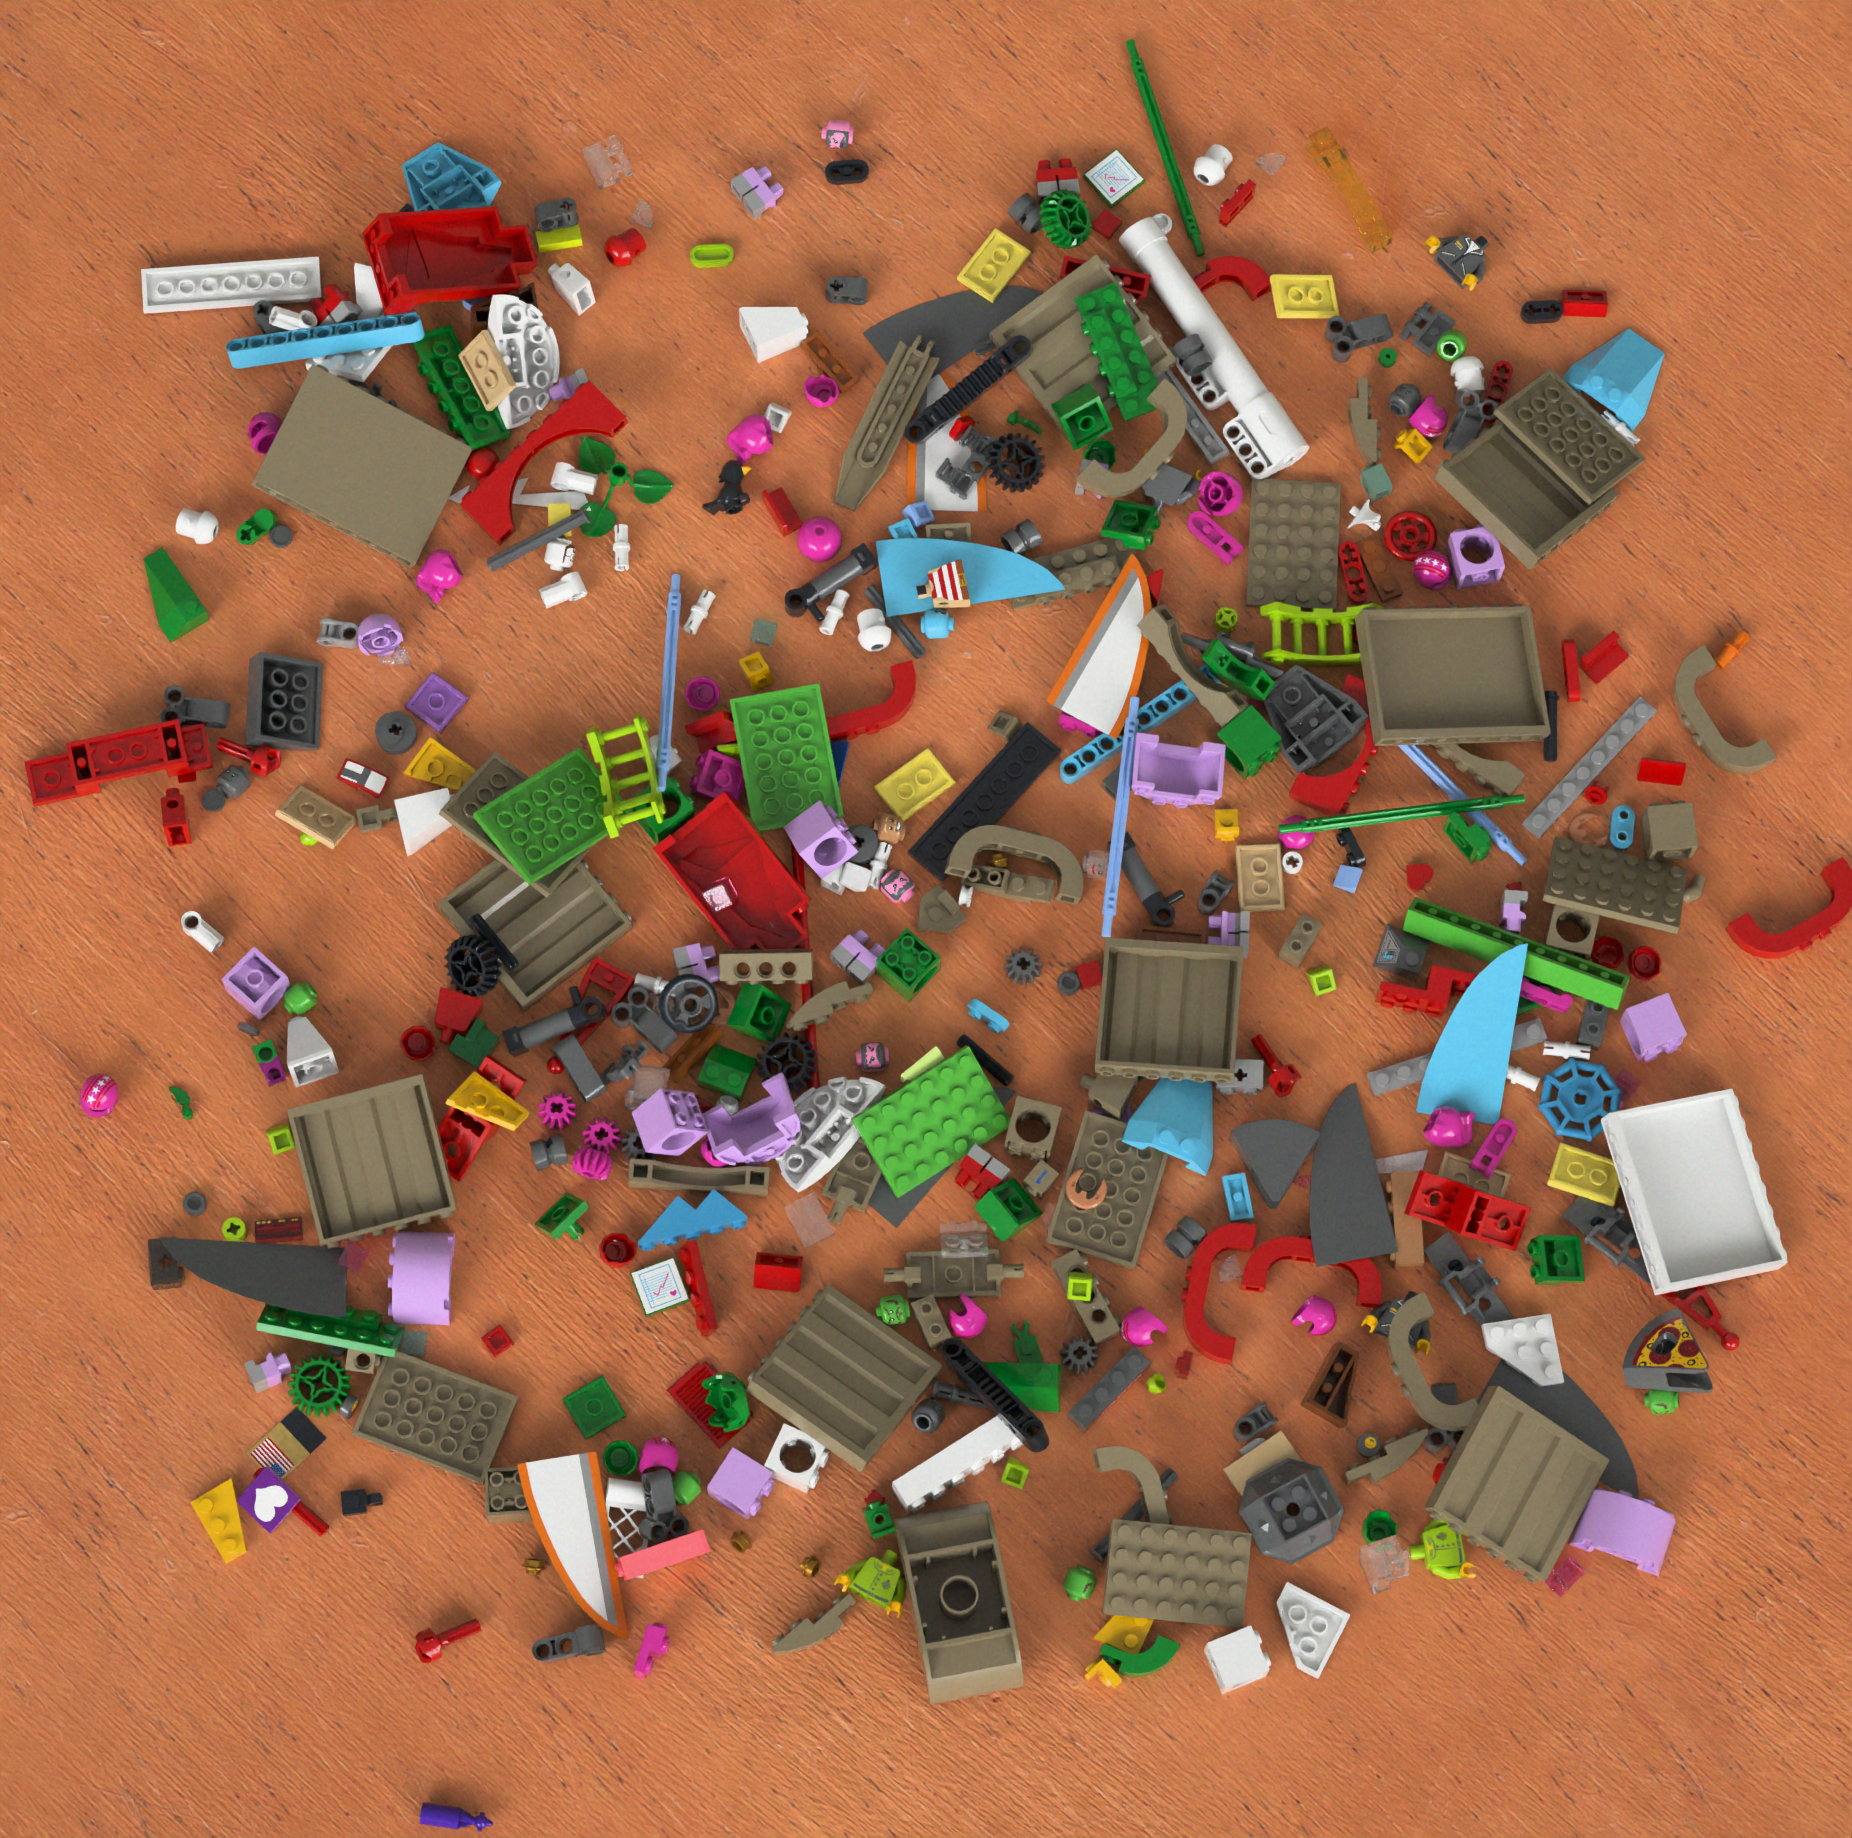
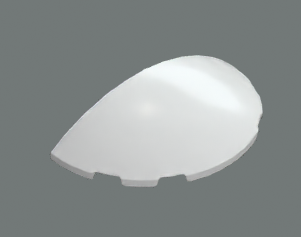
(529, 354)
(826, 1128)

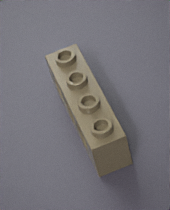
(776, 957)
(1097, 1331)

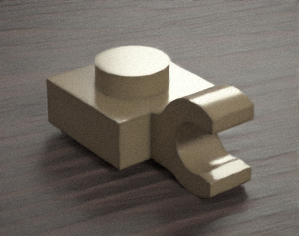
(372, 818)

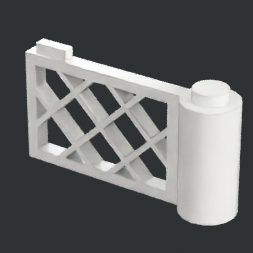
(625, 1495)

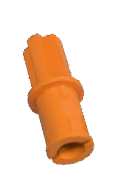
(1731, 649)

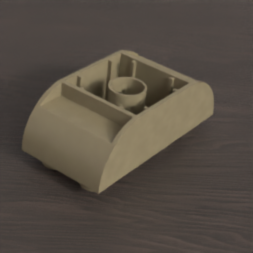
(959, 1602)

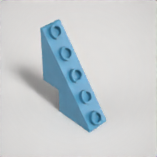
(684, 1221)

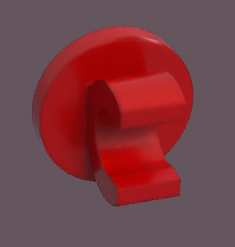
(1596, 794)

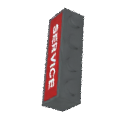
(1109, 1389)

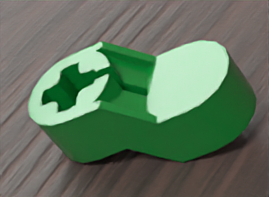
(249, 533)

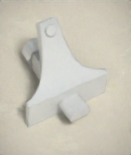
(1365, 516)

